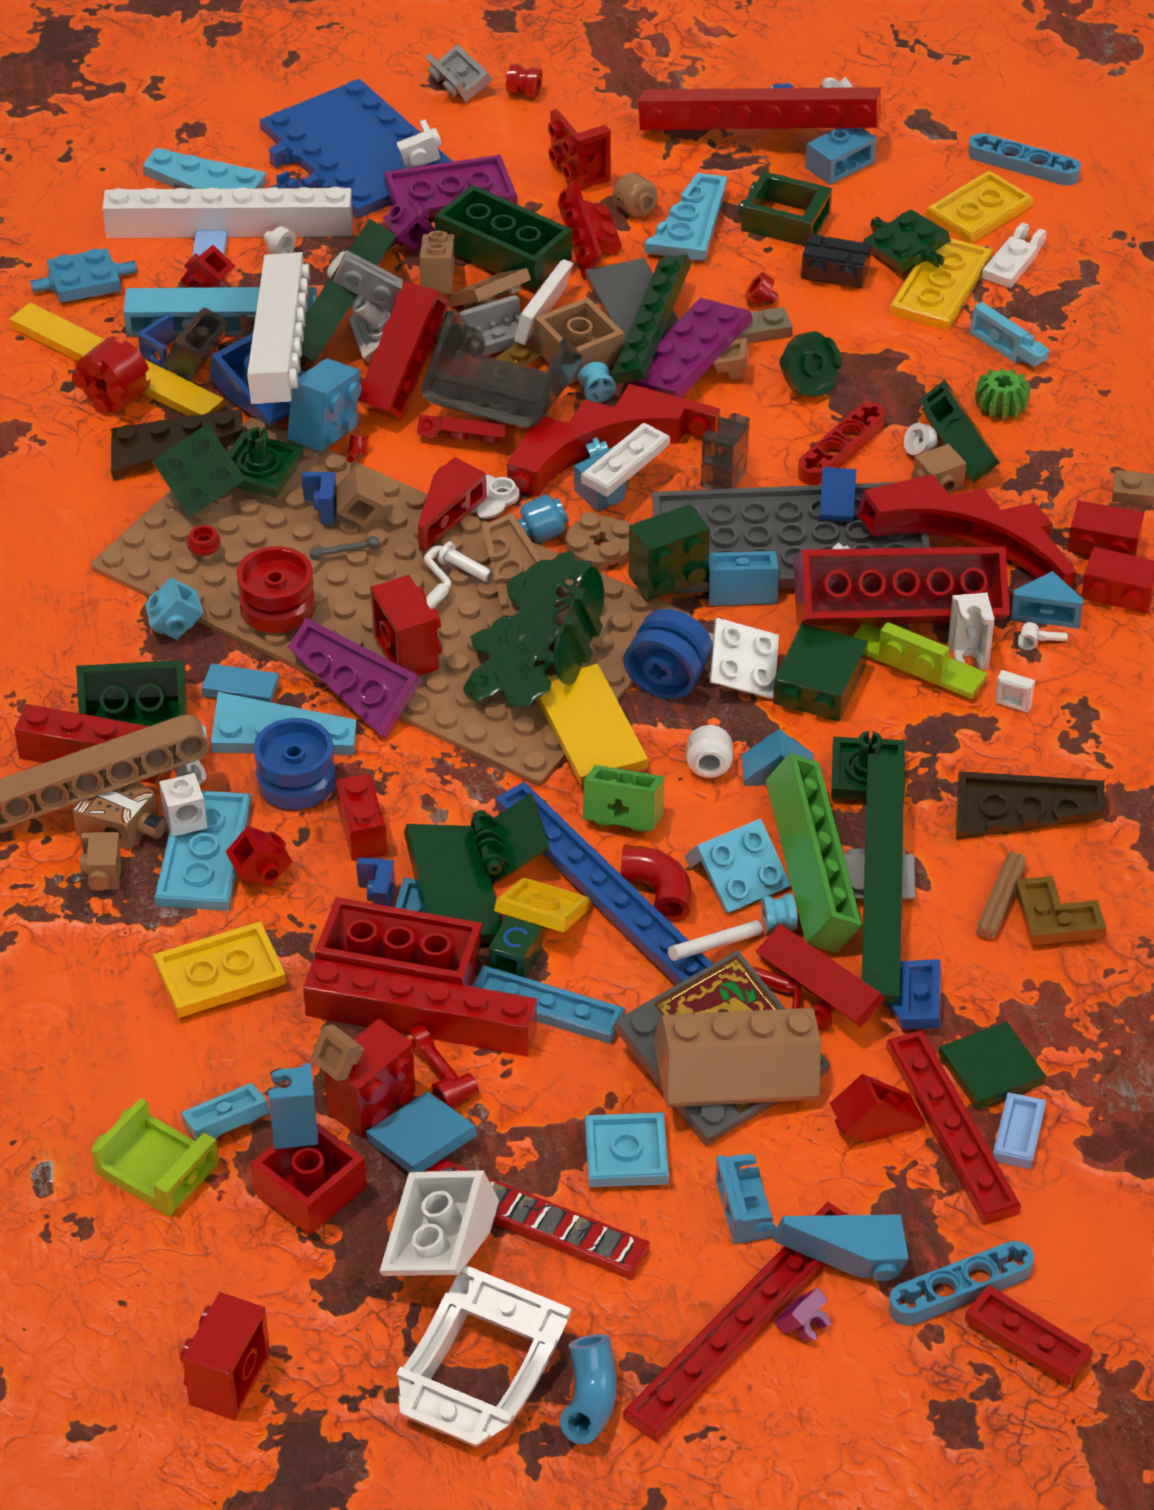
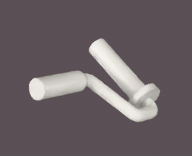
(448, 554)

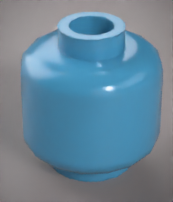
(543, 518)

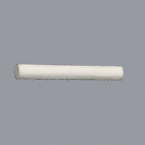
(715, 940)

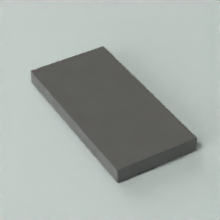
(621, 290)

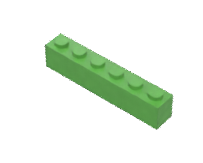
(813, 853)

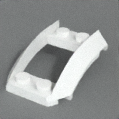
(497, 1304)

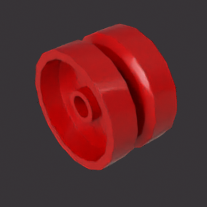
(275, 589)

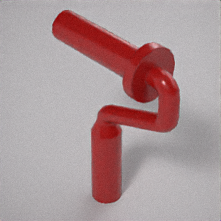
(786, 985)

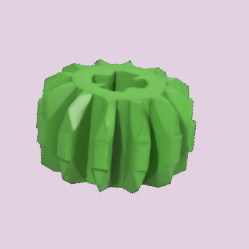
(1002, 393)

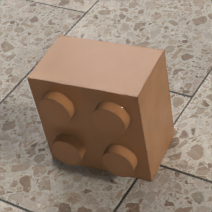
(586, 327)

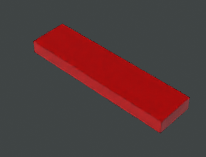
(820, 975)

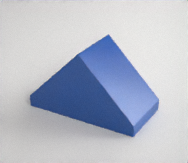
(838, 494)

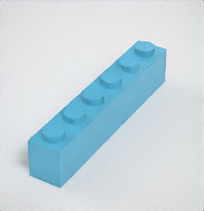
(148, 305)

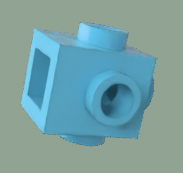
(173, 609)

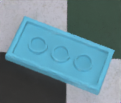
(195, 863)

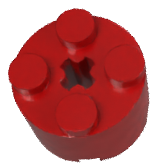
(111, 375)

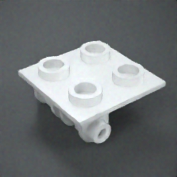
(744, 658)

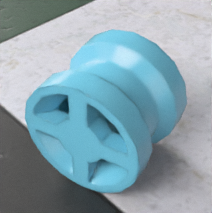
(596, 382)
(779, 911)

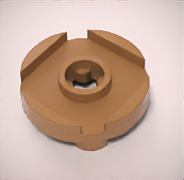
(604, 529)

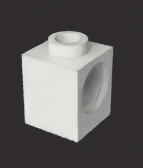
(183, 804)

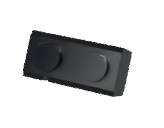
(836, 261)

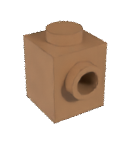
(944, 465)
(360, 496)

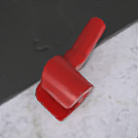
(357, 446)

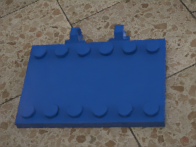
(343, 142)

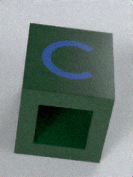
(516, 947)

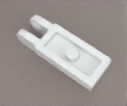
(1014, 257)

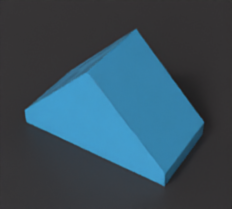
(1047, 602)
(767, 755)

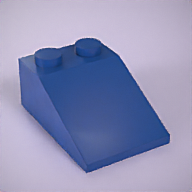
(229, 374)

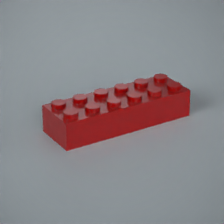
(895, 584)

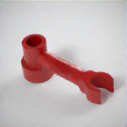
(451, 1088)

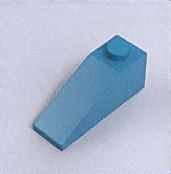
(853, 1243)

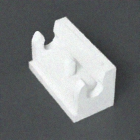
(971, 628)

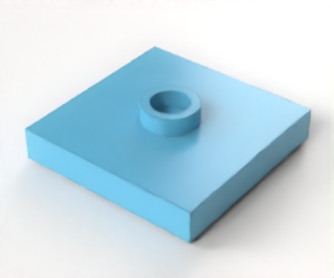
(626, 1149)

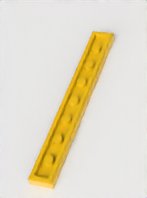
(77, 342)

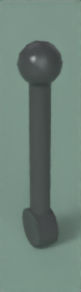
(317, 552)

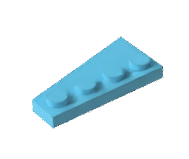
(691, 221)

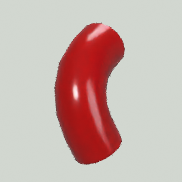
(662, 873)

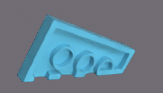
(199, 173)
(241, 720)

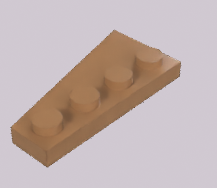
(510, 554)

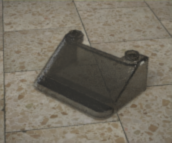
(491, 387)

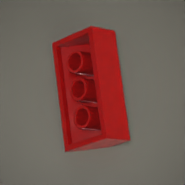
(400, 941)

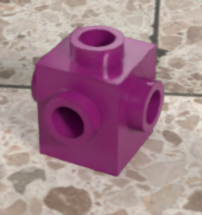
(408, 223)

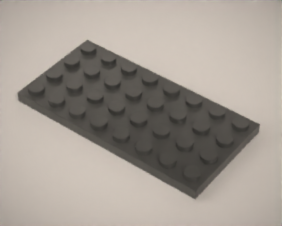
(776, 521)

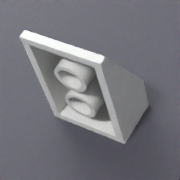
(439, 1223)

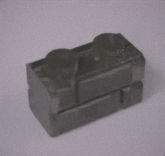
(196, 344)

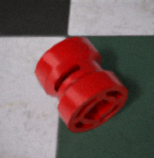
(524, 80)

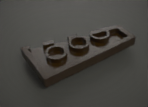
(141, 443)

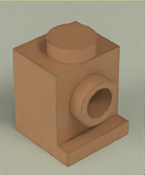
(101, 860)

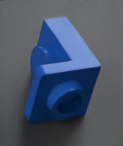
(321, 489)
(378, 878)

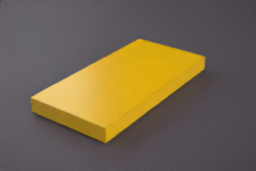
(938, 294)
(591, 724)

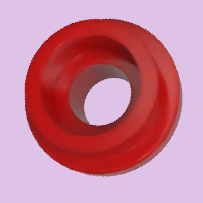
(203, 540)

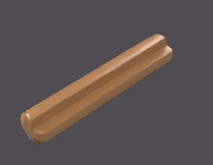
(1000, 895)

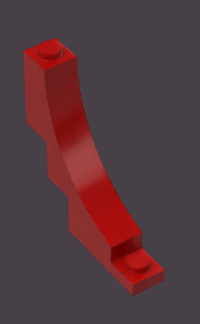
(558, 444)

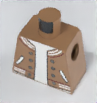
(123, 810)

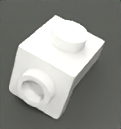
(420, 148)

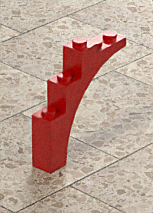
(971, 516)

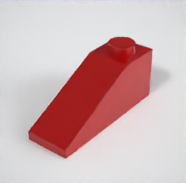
(451, 497)

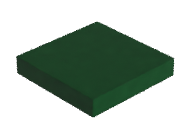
(991, 1065)

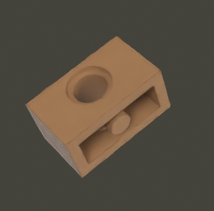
(437, 261)

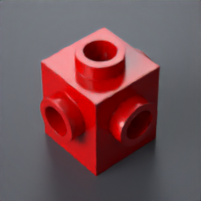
(207, 270)
(259, 856)

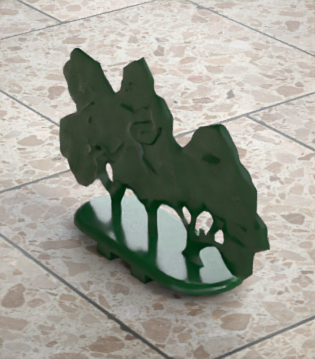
(525, 638)

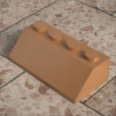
(738, 1057)

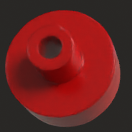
(761, 290)

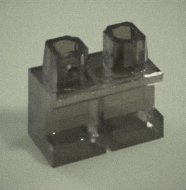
(725, 453)

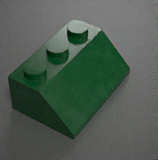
(133, 691)

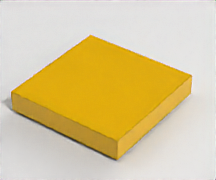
(542, 904)

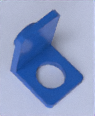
(155, 338)

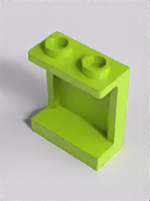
(153, 1159)

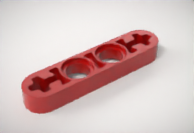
(836, 440)

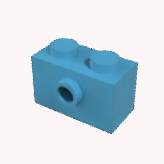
(840, 153)

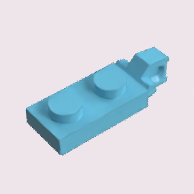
(1006, 336)

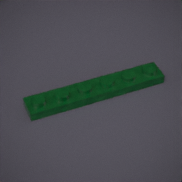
(651, 319)

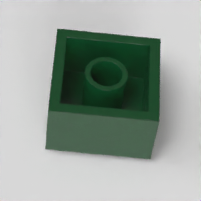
(669, 552)

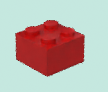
(405, 625)
(376, 1083)
(310, 1180)
(225, 1355)

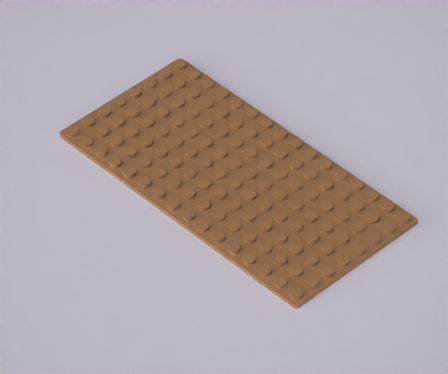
(500, 734)

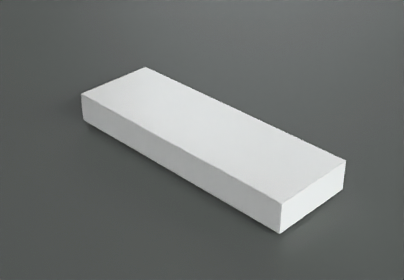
(625, 459)

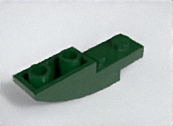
(959, 430)

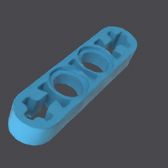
(1056, 167)
(957, 1277)

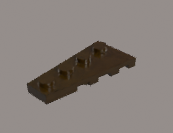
(1022, 802)

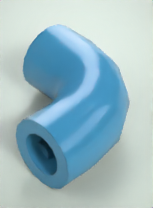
(593, 1389)

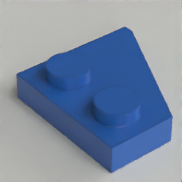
(919, 995)

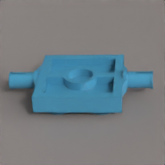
(83, 275)

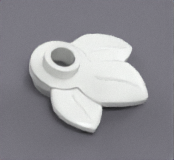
(500, 494)

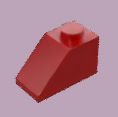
(874, 1110)

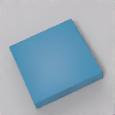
(421, 1133)

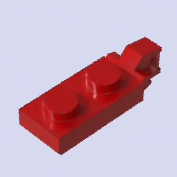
(460, 429)

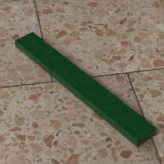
(883, 875)

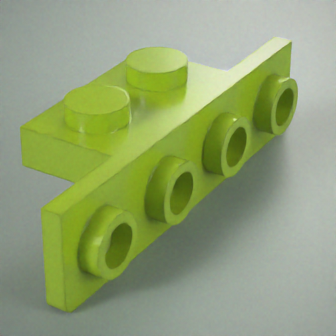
(921, 658)

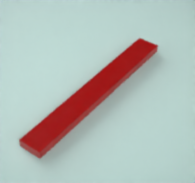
(723, 1339)

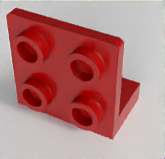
(580, 155)

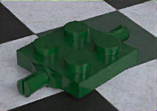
(907, 240)

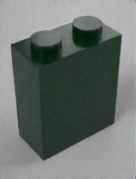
(820, 672)

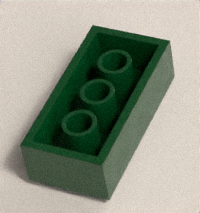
(504, 235)

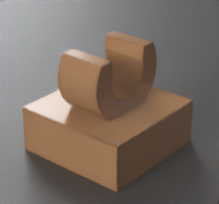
(734, 359)
(336, 1052)

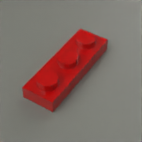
(1028, 1335)

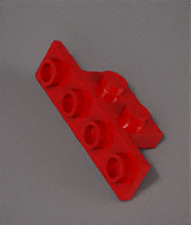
(590, 225)

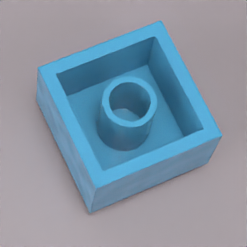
(324, 405)

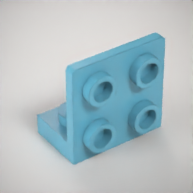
(741, 865)

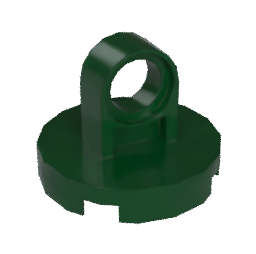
(811, 363)

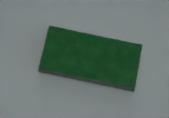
(452, 875)

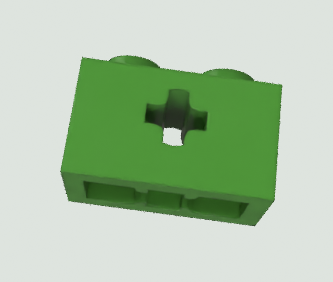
(623, 798)

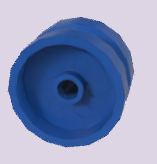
(668, 654)
(294, 763)

